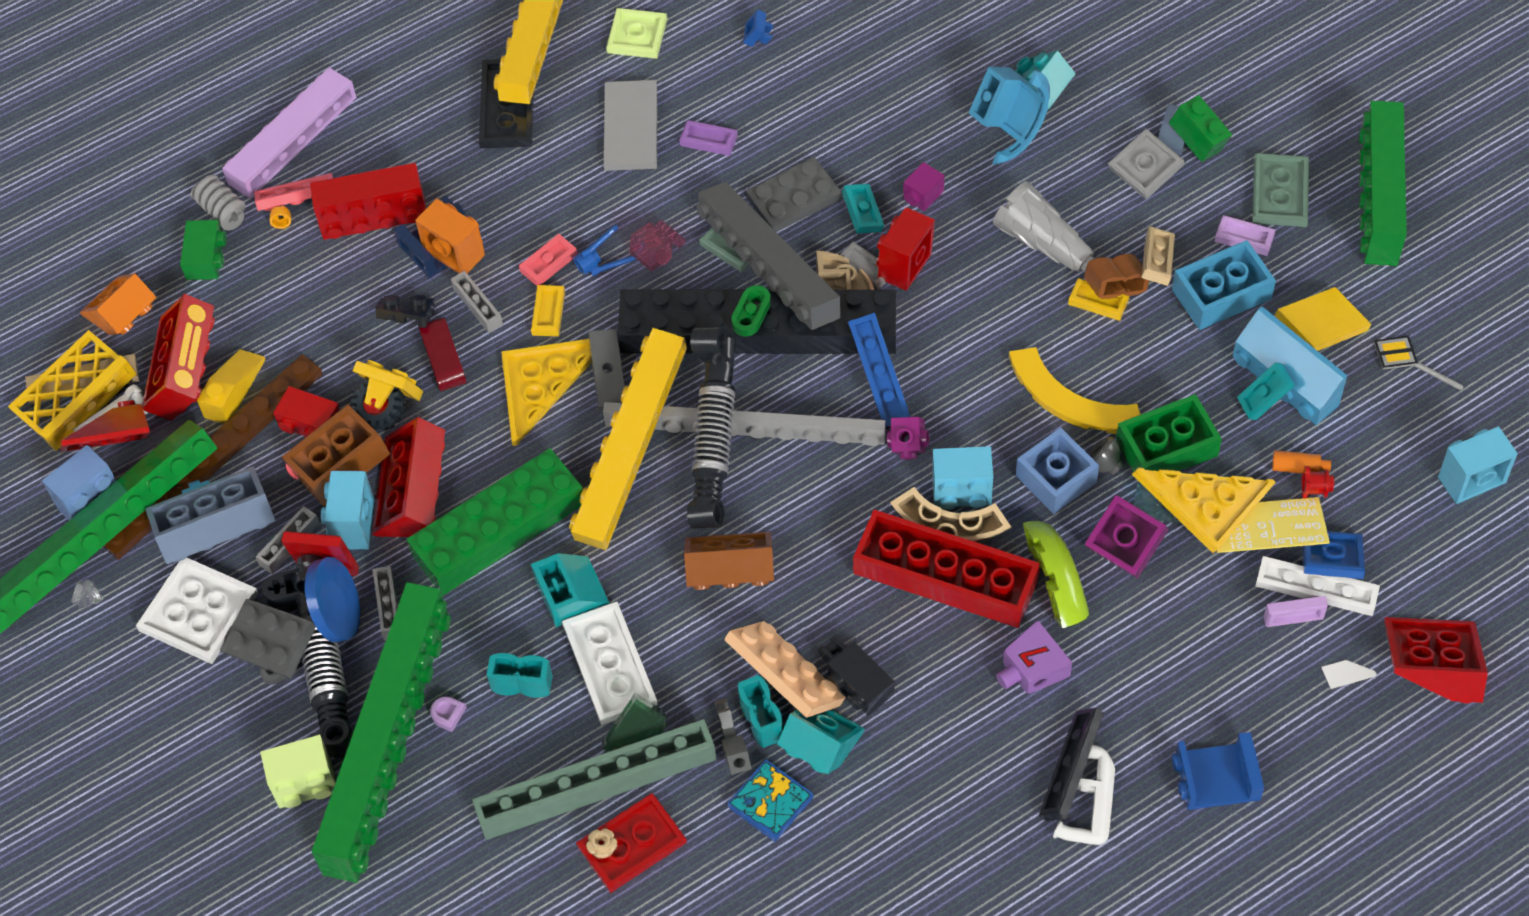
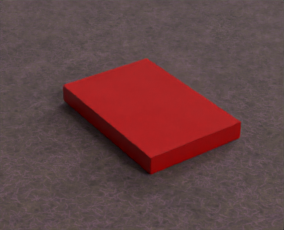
(321, 545)
(643, 838)

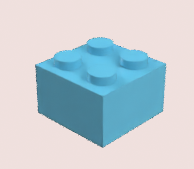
(1477, 464)
(962, 477)
(349, 508)

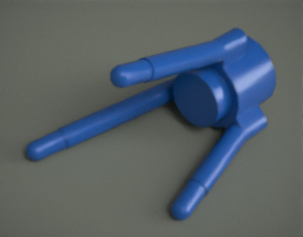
(588, 259)

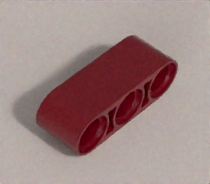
(442, 354)

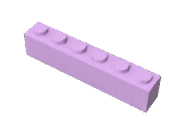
(289, 132)

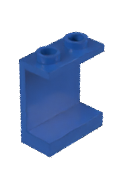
(1219, 774)

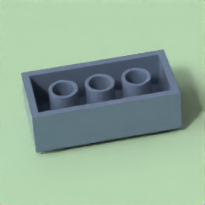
(210, 515)

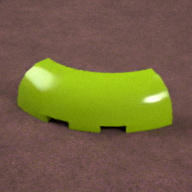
(1057, 563)

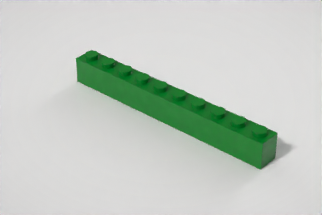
(102, 520)

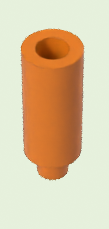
(1294, 462)

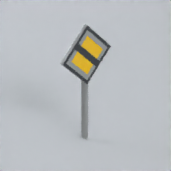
(1399, 352)

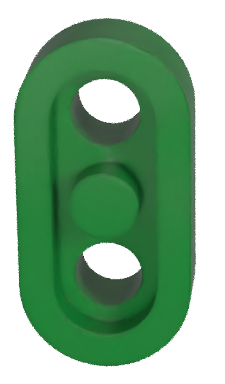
(749, 312)

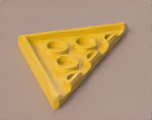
(537, 380)
(1205, 502)

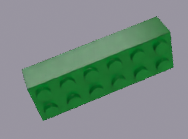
(1382, 183)
(496, 521)

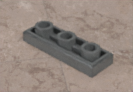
(606, 356)

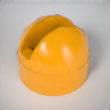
(274, 217)

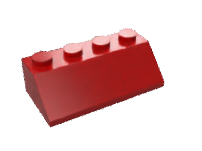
(409, 480)

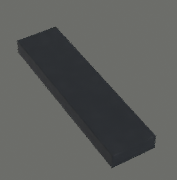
(1071, 764)

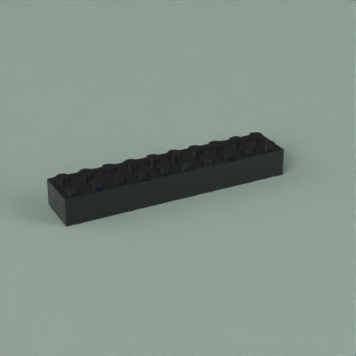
(780, 332)

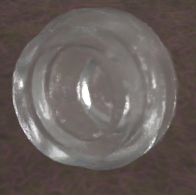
(86, 594)

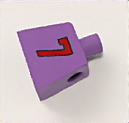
(1034, 661)

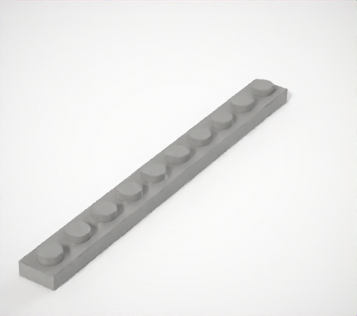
(773, 425)

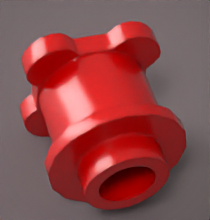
(1316, 482)

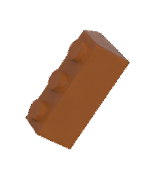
(337, 445)
(729, 560)

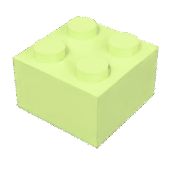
(299, 771)

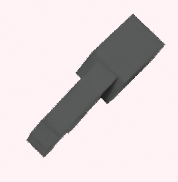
(732, 744)

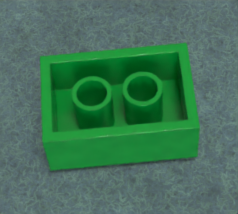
(1169, 437)

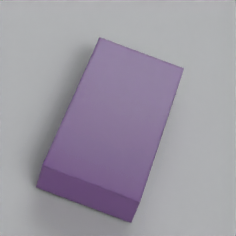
(708, 137)

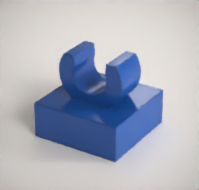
(757, 29)

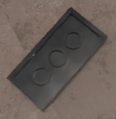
(502, 122)

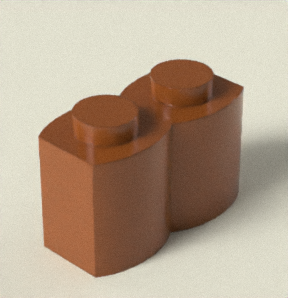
(1116, 276)

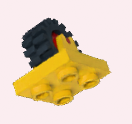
(381, 398)

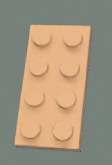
(785, 668)

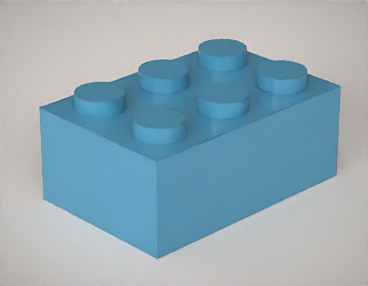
(1223, 285)

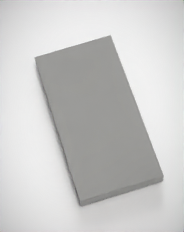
(630, 125)

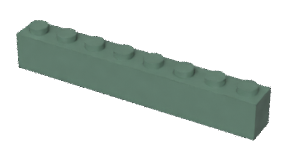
(594, 779)

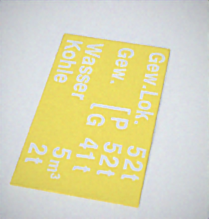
(1279, 525)

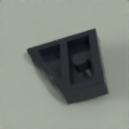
(399, 309)

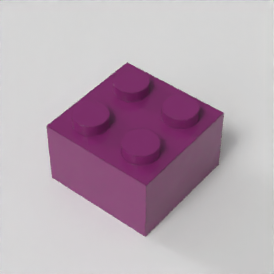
(1126, 536)

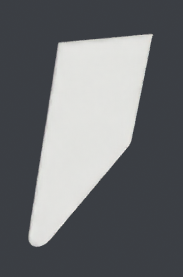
(1346, 673)

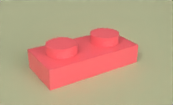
(548, 260)

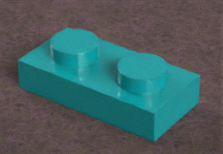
(862, 208)
(1265, 391)

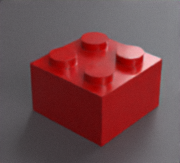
(905, 248)

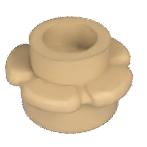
(604, 850)

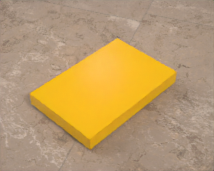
(1323, 319)

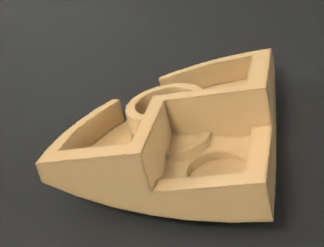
(839, 274)

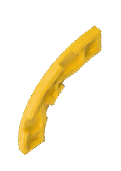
(1062, 401)

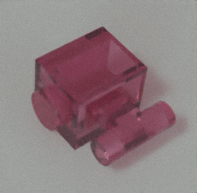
(654, 244)

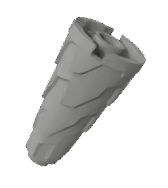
(1041, 228)

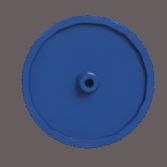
(332, 599)

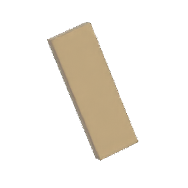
(1158, 256)

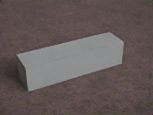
(476, 301)
(275, 553)
(385, 598)

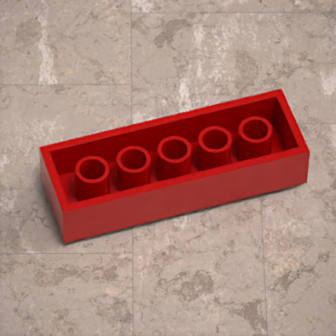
(946, 568)

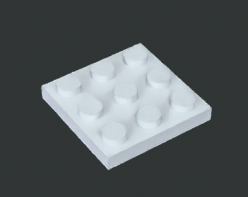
(195, 609)

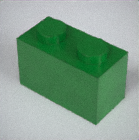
(1200, 128)
(203, 250)

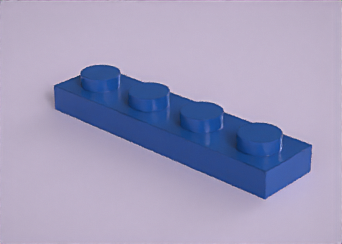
(878, 368)

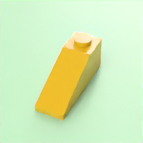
(229, 386)

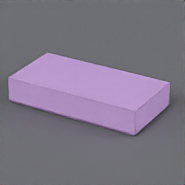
(1234, 231)
(1295, 611)

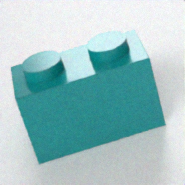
(820, 739)

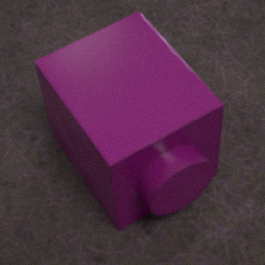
(923, 186)

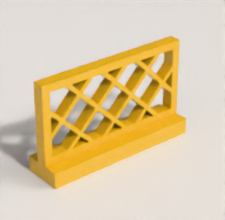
(85, 401)

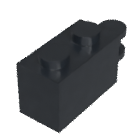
(857, 675)

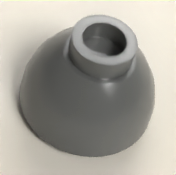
(1107, 456)

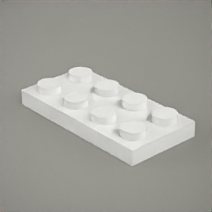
(607, 660)

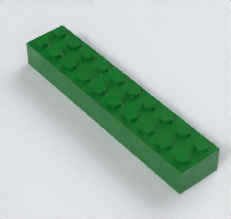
(381, 734)

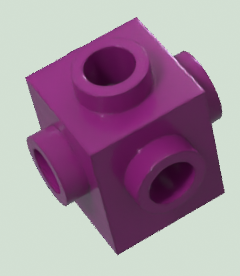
(903, 428)

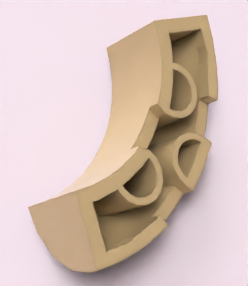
(967, 525)

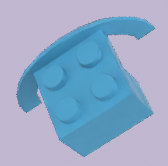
(1012, 104)

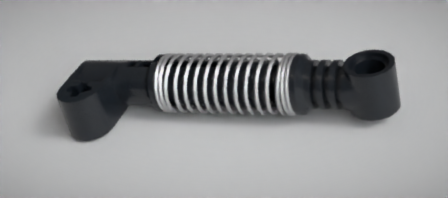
(717, 350)
(323, 664)

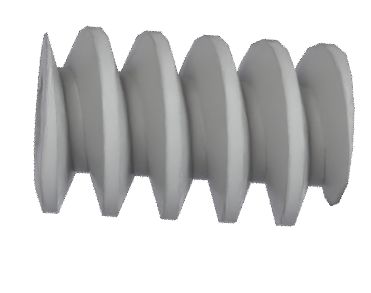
(219, 202)

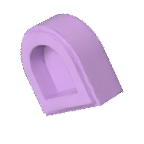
(447, 712)

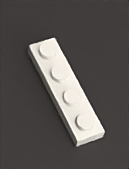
(1339, 591)

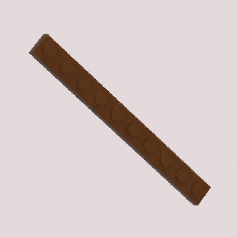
(229, 440)

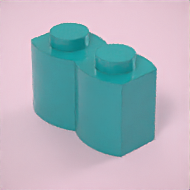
(516, 675)
(760, 711)

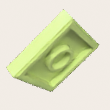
(636, 33)

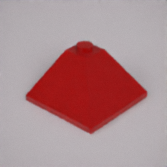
(115, 426)
(1439, 656)

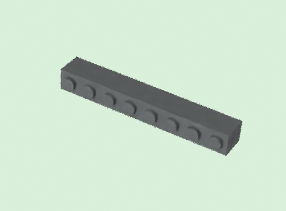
(769, 256)

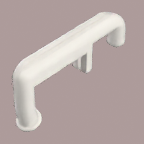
(1102, 803)

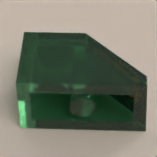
(635, 723)

